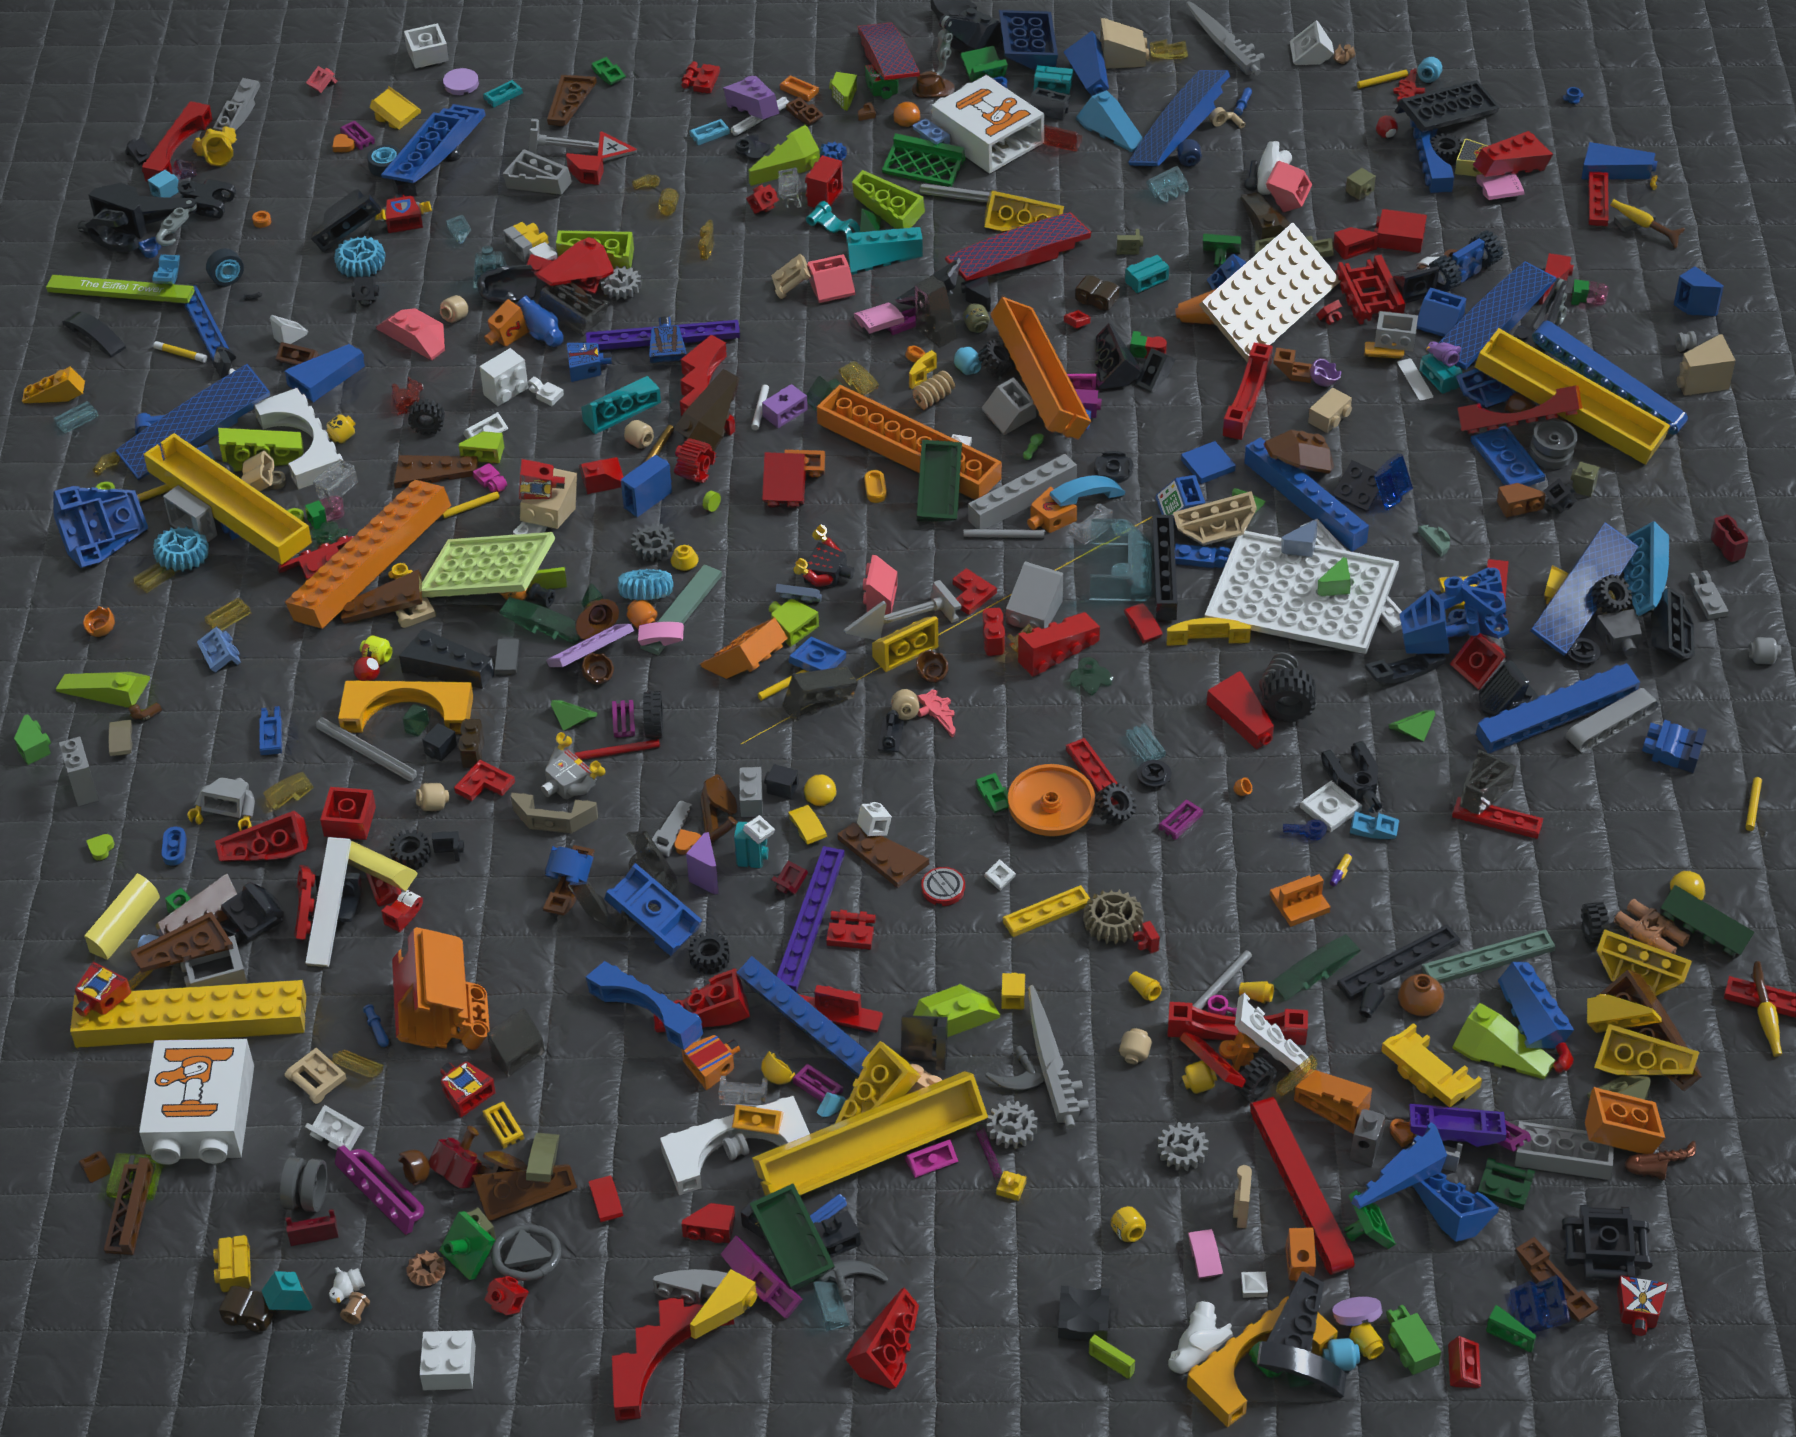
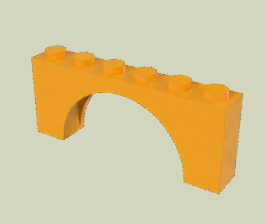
(365, 698)
(1214, 1379)

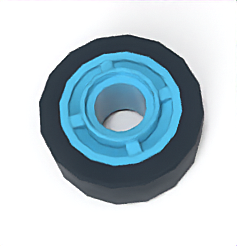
(380, 158)
(224, 267)

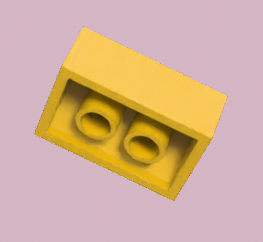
(906, 643)

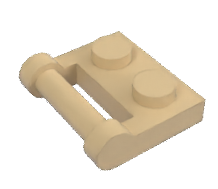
(790, 275)
(418, 614)
(321, 1070)
(1242, 1196)

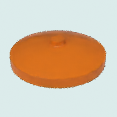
(1051, 800)

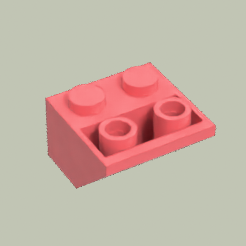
(1288, 186)
(831, 278)
(880, 584)

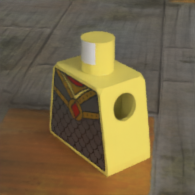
(1466, 158)

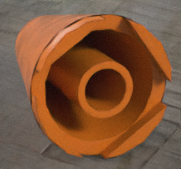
(1191, 312)

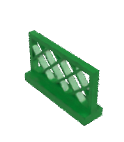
(928, 150)

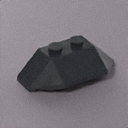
(947, 275)
(1672, 626)

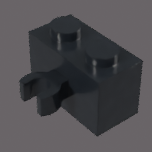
(839, 1233)

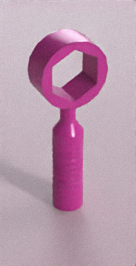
(1222, 1000)

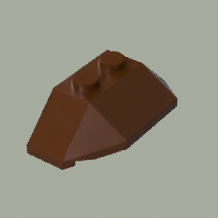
(1301, 450)

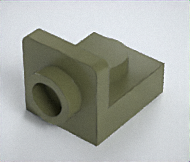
(1129, 243)

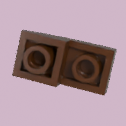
(802, 111)

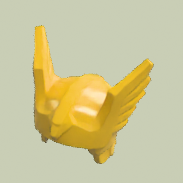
(216, 146)

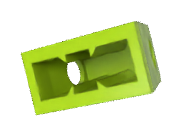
(795, 619)

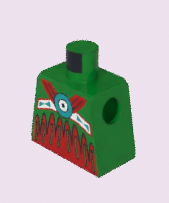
(878, 85)

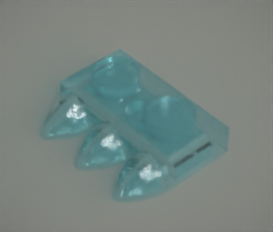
(1168, 183)

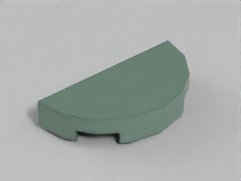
(1436, 538)

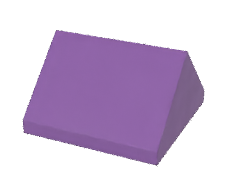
(702, 865)

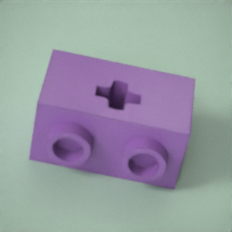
(784, 406)

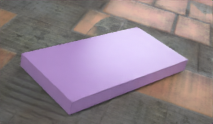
(589, 645)

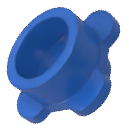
(1573, 95)

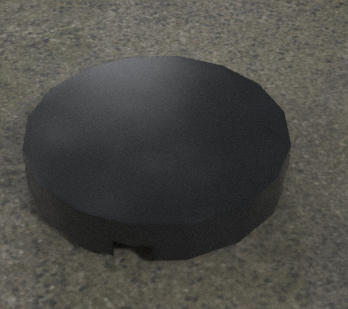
(1114, 466)

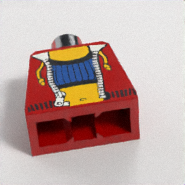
(538, 480)
(100, 990)
(466, 1086)

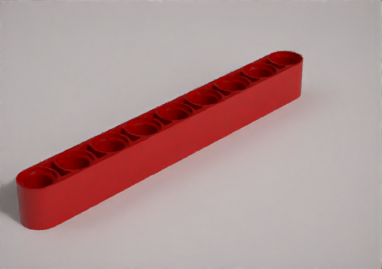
(1302, 1185)

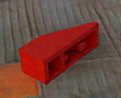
(1559, 267)

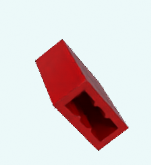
(1400, 230)
(784, 479)

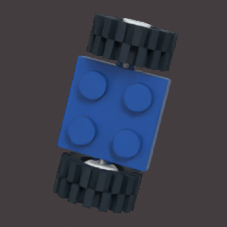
(1481, 252)

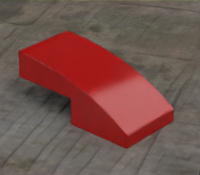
(1143, 622)
(605, 1198)

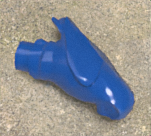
(541, 323)

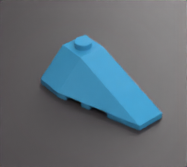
(1109, 119)

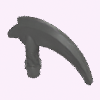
(1030, 1079)
(849, 1267)

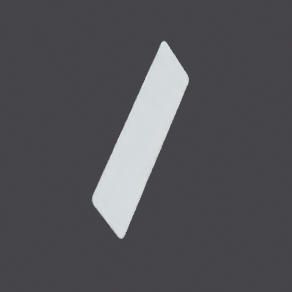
(1415, 379)

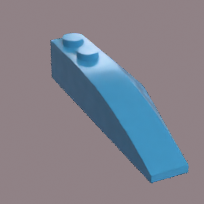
(1648, 567)

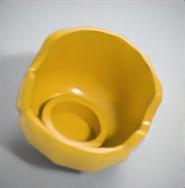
(820, 790)
(1690, 882)
(775, 1070)

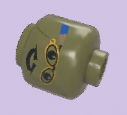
(976, 318)

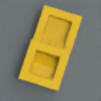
(920, 369)
(808, 824)

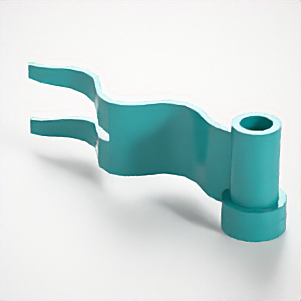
(823, 215)

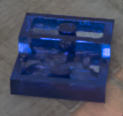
(1393, 481)
(1540, 1304)

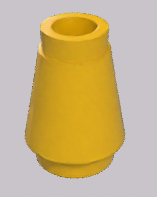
(1146, 986)
(1257, 991)

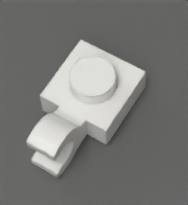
(546, 393)

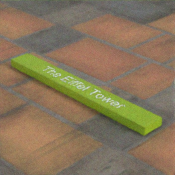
(120, 289)

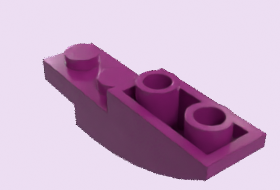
(768, 1284)

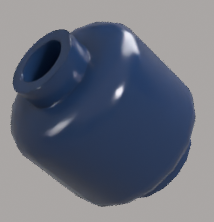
(1189, 152)

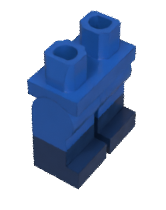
(1675, 745)

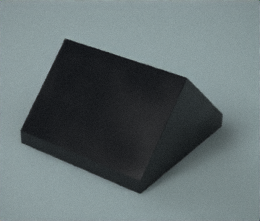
(1416, 283)

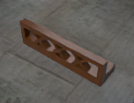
(133, 1210)

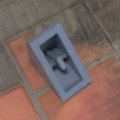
(1300, 541)

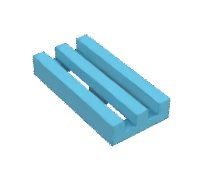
(709, 132)

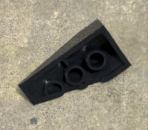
(1114, 361)

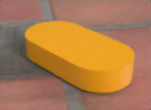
(875, 486)

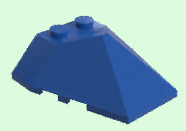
(96, 521)

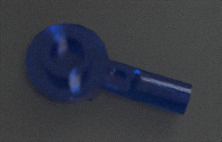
(1313, 829)

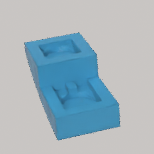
(1380, 827)

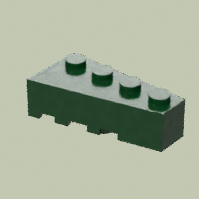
(1707, 920)

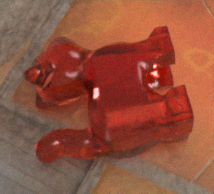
(407, 396)

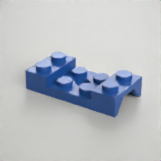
(669, 925)

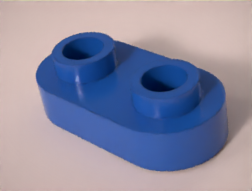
(172, 850)

